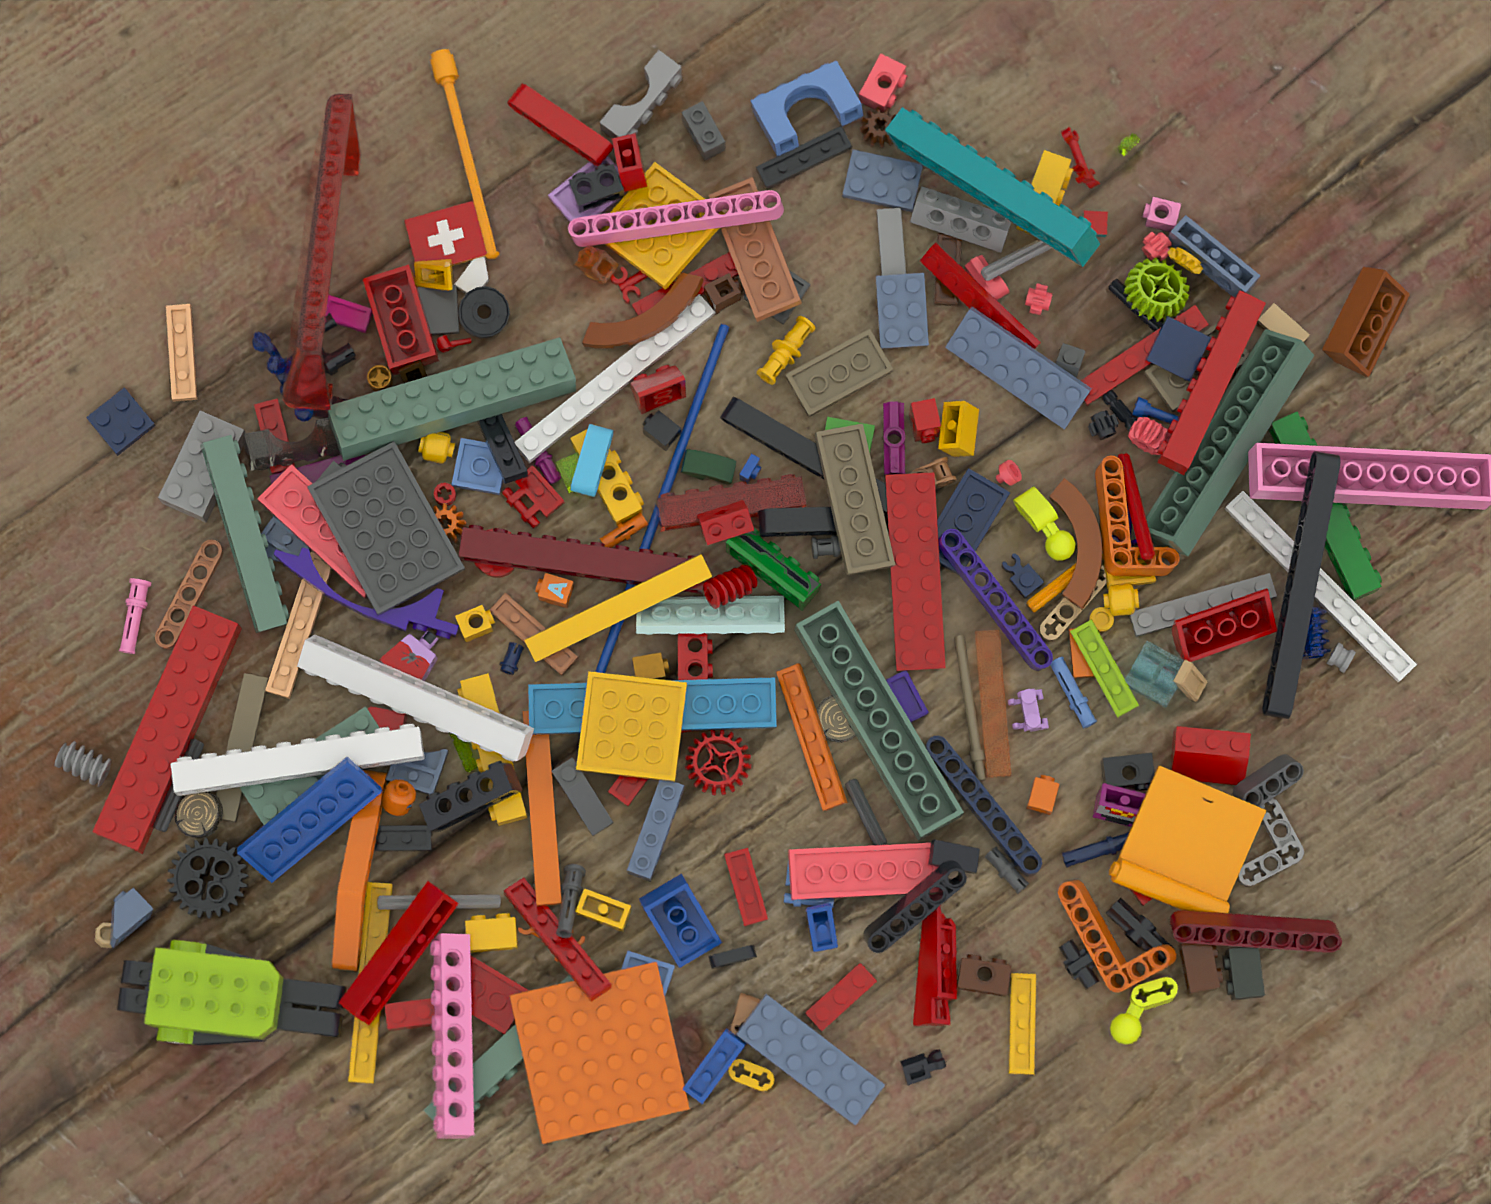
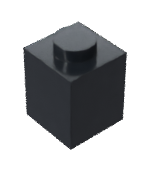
(661, 430)

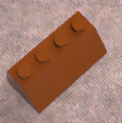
(1366, 321)

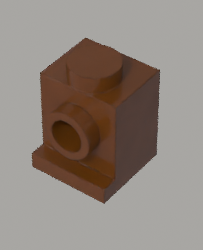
(719, 286)

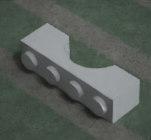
(661, 75)

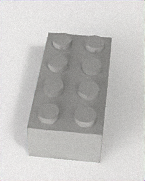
(189, 483)

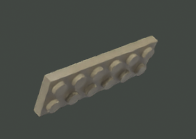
(854, 499)

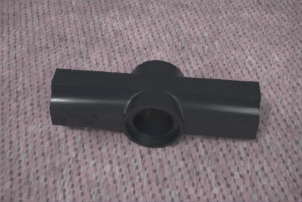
(1137, 927)

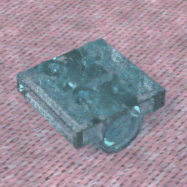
(1154, 674)

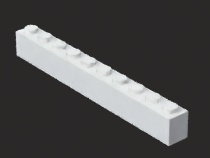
(415, 697)
(297, 760)

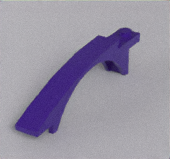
(420, 614)

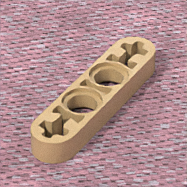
(1076, 611)

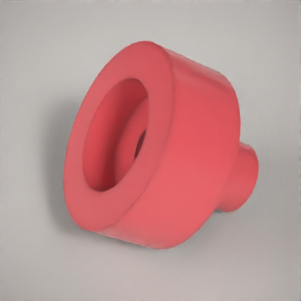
(1009, 473)

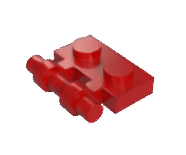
(540, 494)

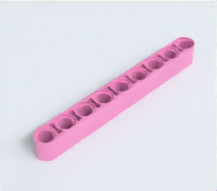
(687, 222)

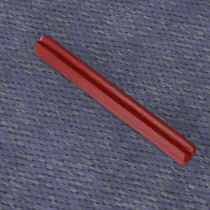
(1136, 509)

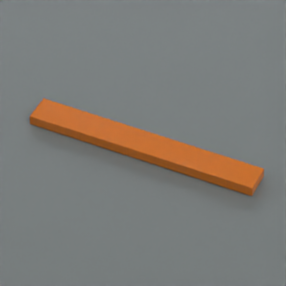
(542, 819)

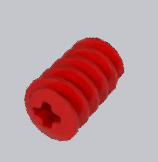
(730, 586)

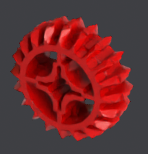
(728, 756)

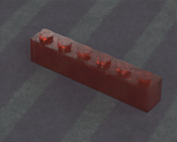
(682, 510)

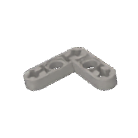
(1280, 844)

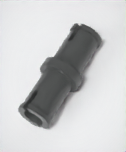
(1006, 870)

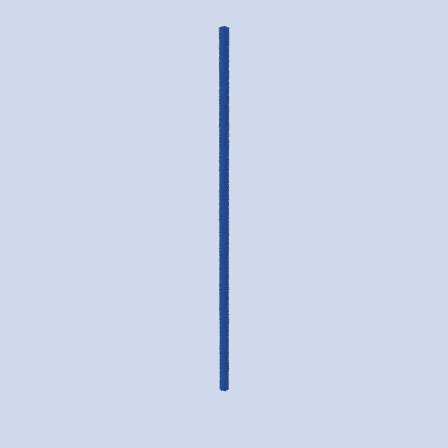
(670, 476)

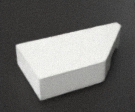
(473, 276)

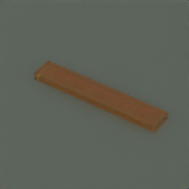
(993, 704)

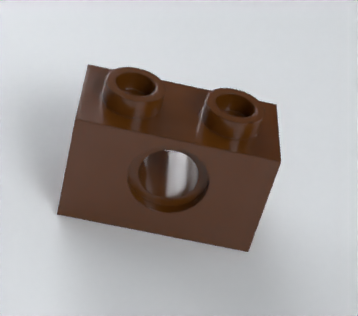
(969, 980)

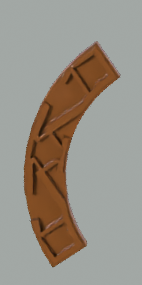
(648, 323)
(1088, 543)

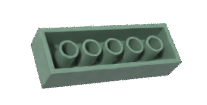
(273, 797)

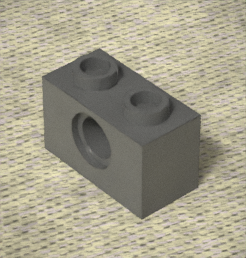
(703, 131)

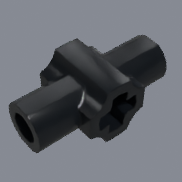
(1078, 964)

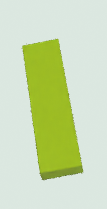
(1104, 668)

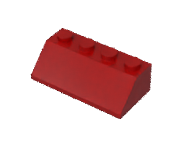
(1224, 626)

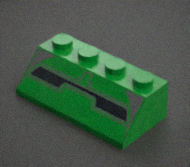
(774, 568)

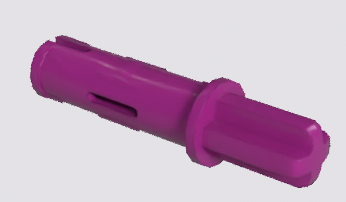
(544, 460)

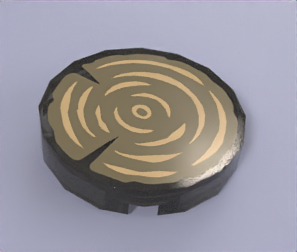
(834, 722)
(198, 814)

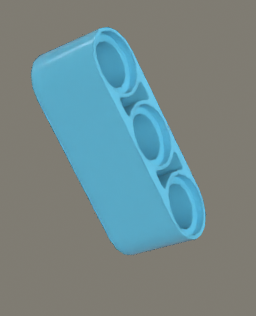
(592, 460)

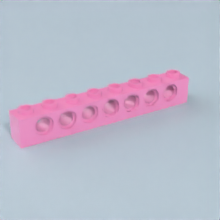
(458, 948)

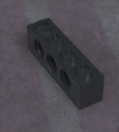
(504, 786)

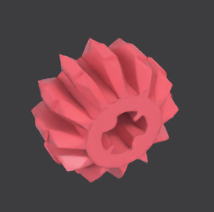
(1148, 435)

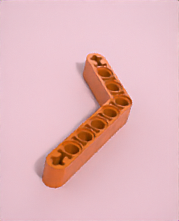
(355, 880)

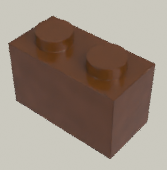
(1200, 967)

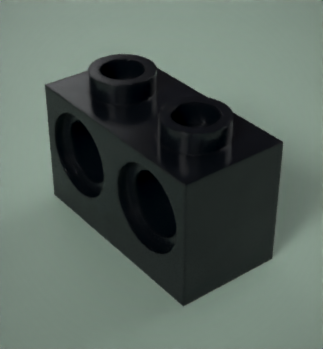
(599, 194)

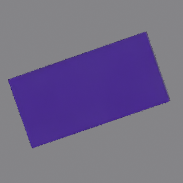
(907, 696)

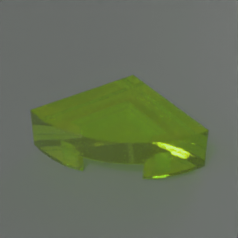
(1128, 143)

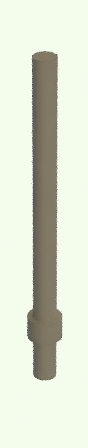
(977, 755)

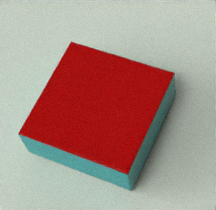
(1098, 220)

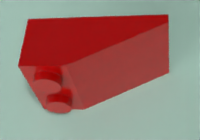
(658, 388)

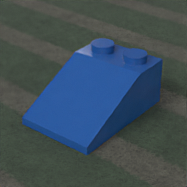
(680, 920)

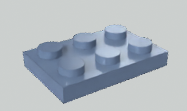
(882, 180)
(902, 310)

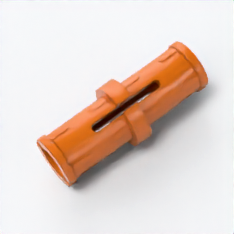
(638, 522)

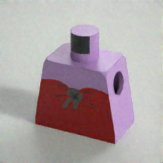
(413, 655)

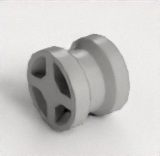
(1341, 657)

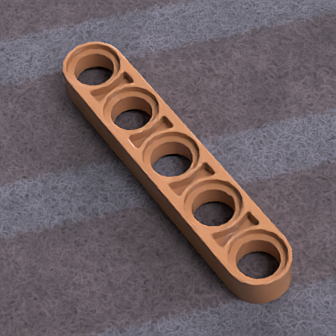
(189, 581)

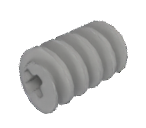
(83, 764)

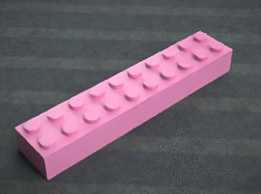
(1375, 476)

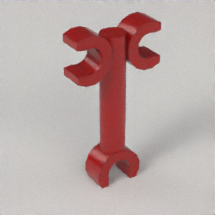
(1080, 168)
(627, 284)

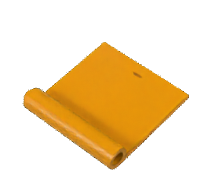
(1185, 846)

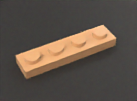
(181, 352)

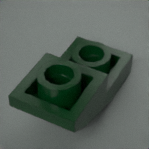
(708, 465)

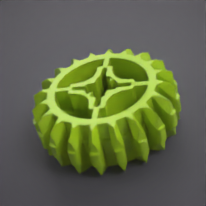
(1144, 280)

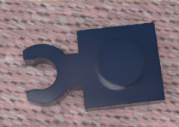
(1023, 578)

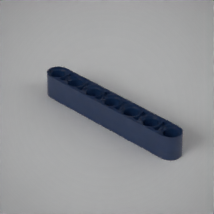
(985, 818)

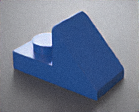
(821, 927)

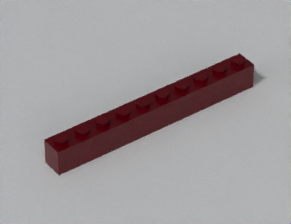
(566, 557)

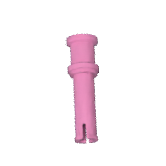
(136, 604)

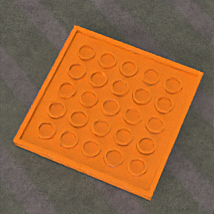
(600, 1058)

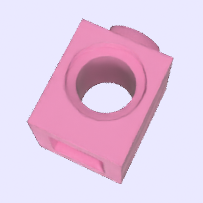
(1170, 208)

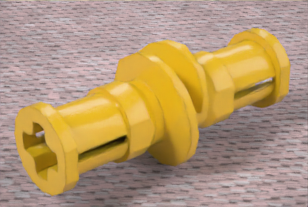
(785, 350)

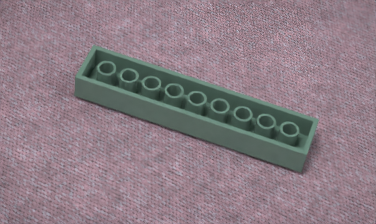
(452, 398)
(1237, 425)
(878, 720)

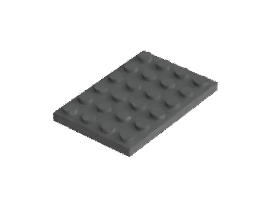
(386, 528)

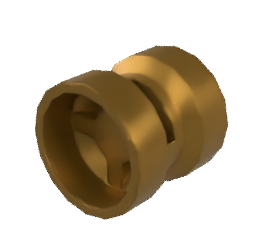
(379, 374)

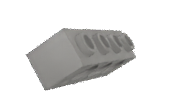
(960, 219)

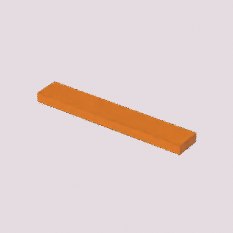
(811, 737)

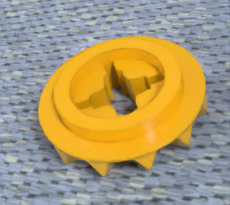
(1185, 260)

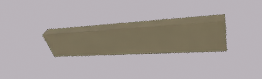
(243, 735)

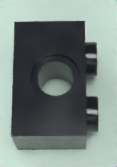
(1140, 764)

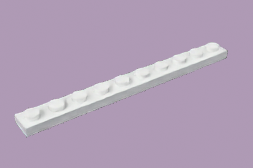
(611, 381)
(1327, 593)

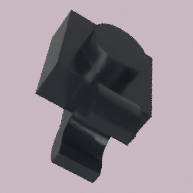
(919, 1067)

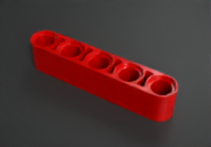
(560, 125)

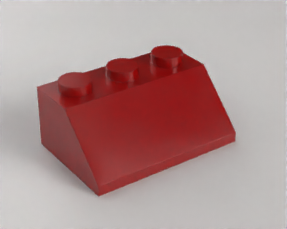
(1210, 755)

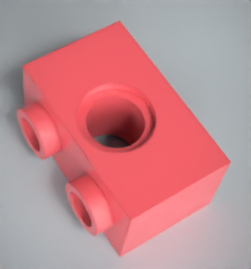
(883, 70)

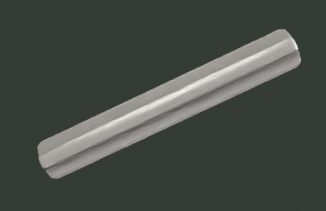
(1014, 259)

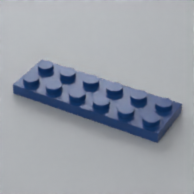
(309, 819)

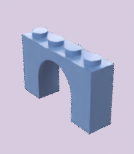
(824, 83)

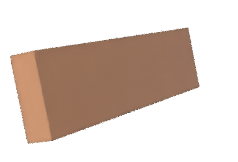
(524, 626)

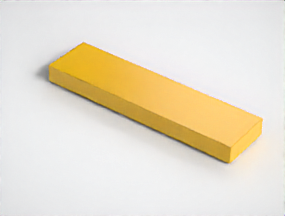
(1022, 1023)

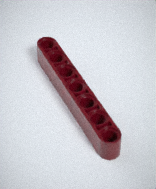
(1244, 929)

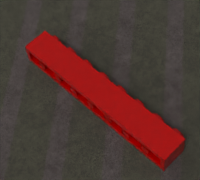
(1211, 382)

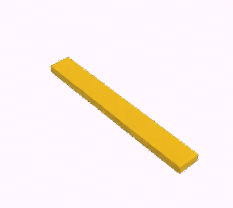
(618, 608)
(365, 1036)

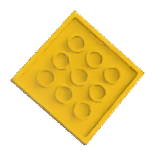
(667, 255)
(631, 726)

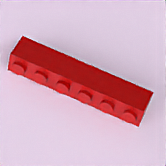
(398, 953)

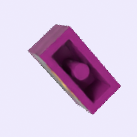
(1117, 804)

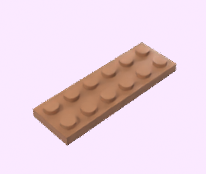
(759, 260)

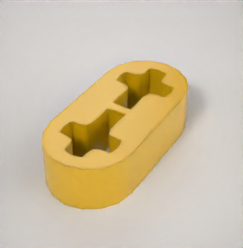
(753, 1069)

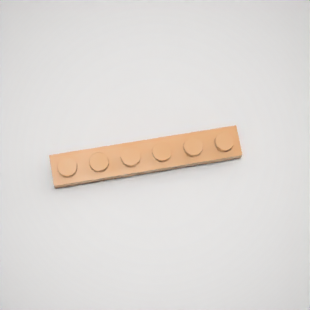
(297, 631)

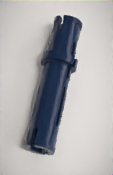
(1094, 850)

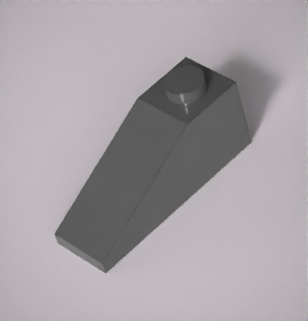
(582, 797)

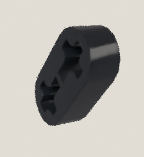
(732, 956)

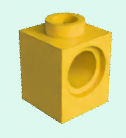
(472, 633)

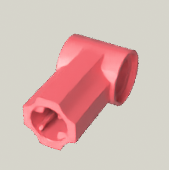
(995, 286)

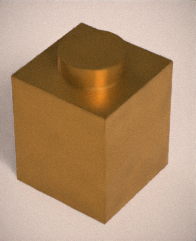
(651, 666)

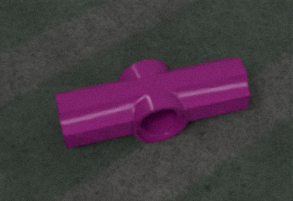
(894, 424)

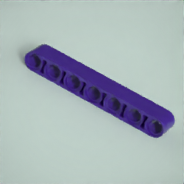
(1006, 605)

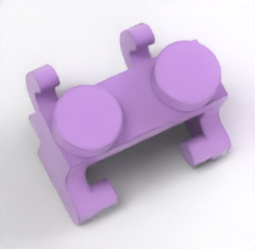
(1030, 710)

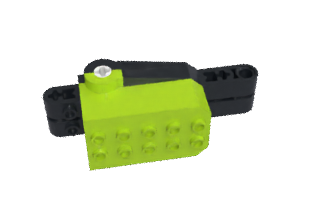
(222, 997)

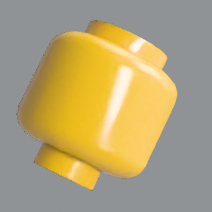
(436, 447)
(1121, 599)

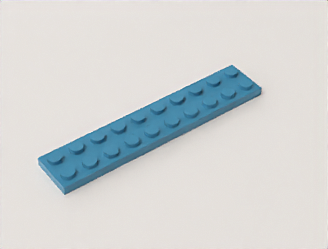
(708, 705)

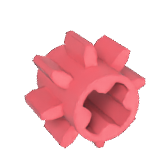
(1156, 246)
(1038, 299)

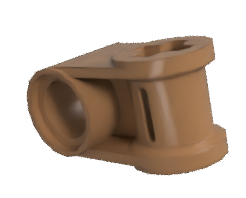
(941, 470)
(743, 1009)

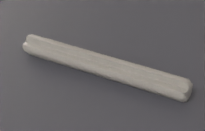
(464, 901)

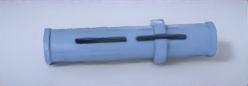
(1077, 700)

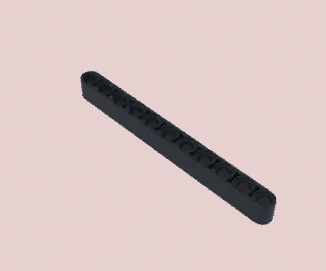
(1301, 585)

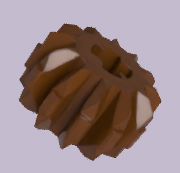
(870, 123)

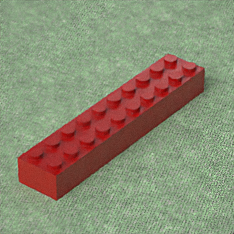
(167, 728)

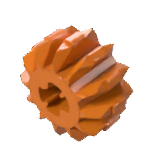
(453, 518)

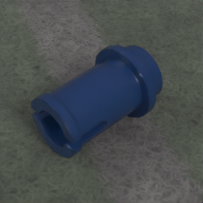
(511, 659)

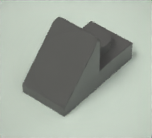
(1070, 359)

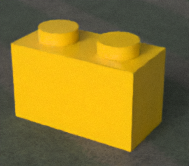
(958, 428)
(603, 910)
(492, 934)

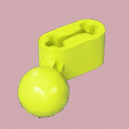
(1041, 516)
(1126, 1026)

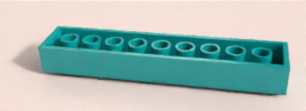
(993, 186)

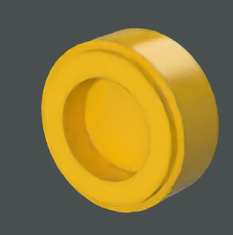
(1102, 619)

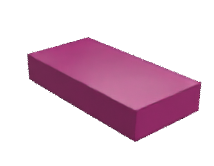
(349, 313)

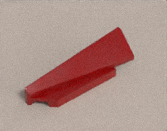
(936, 971)

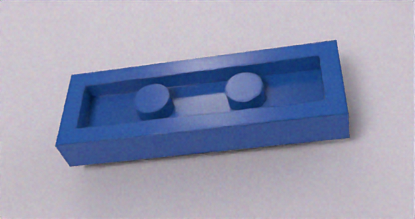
(714, 1066)

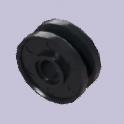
(491, 299)

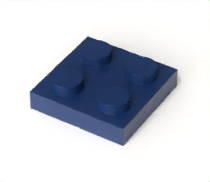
(120, 421)

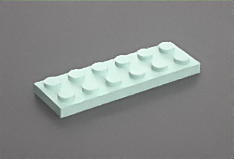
(696, 616)

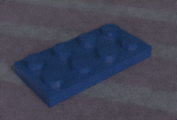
(970, 512)

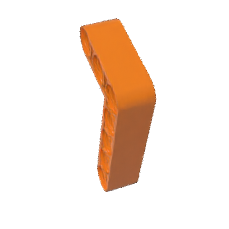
(1120, 528)
(1107, 942)

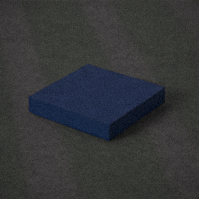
(1178, 348)

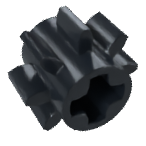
(1103, 425)

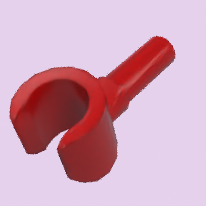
(444, 344)

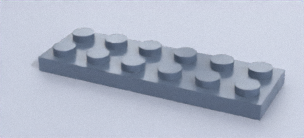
(1018, 368)
(810, 1059)

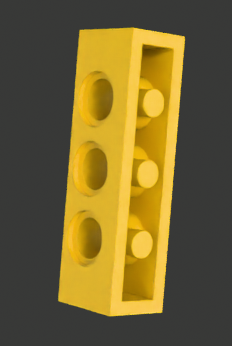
(619, 510)

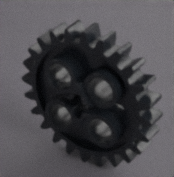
(230, 882)

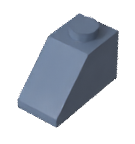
(127, 915)

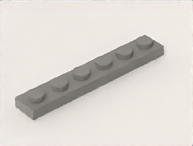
(1164, 614)

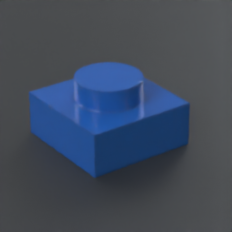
(751, 469)

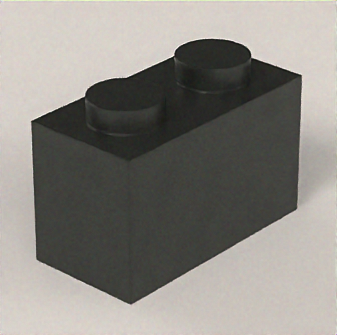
(1244, 973)

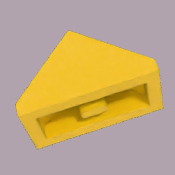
(434, 274)

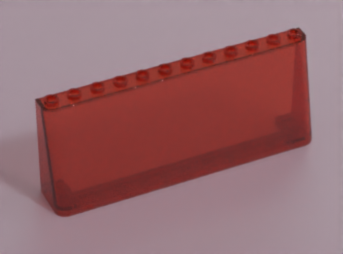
(334, 155)

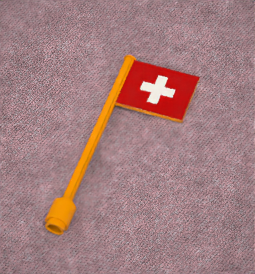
(463, 229)

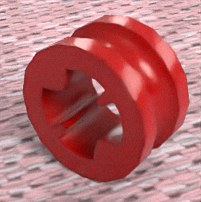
(449, 488)

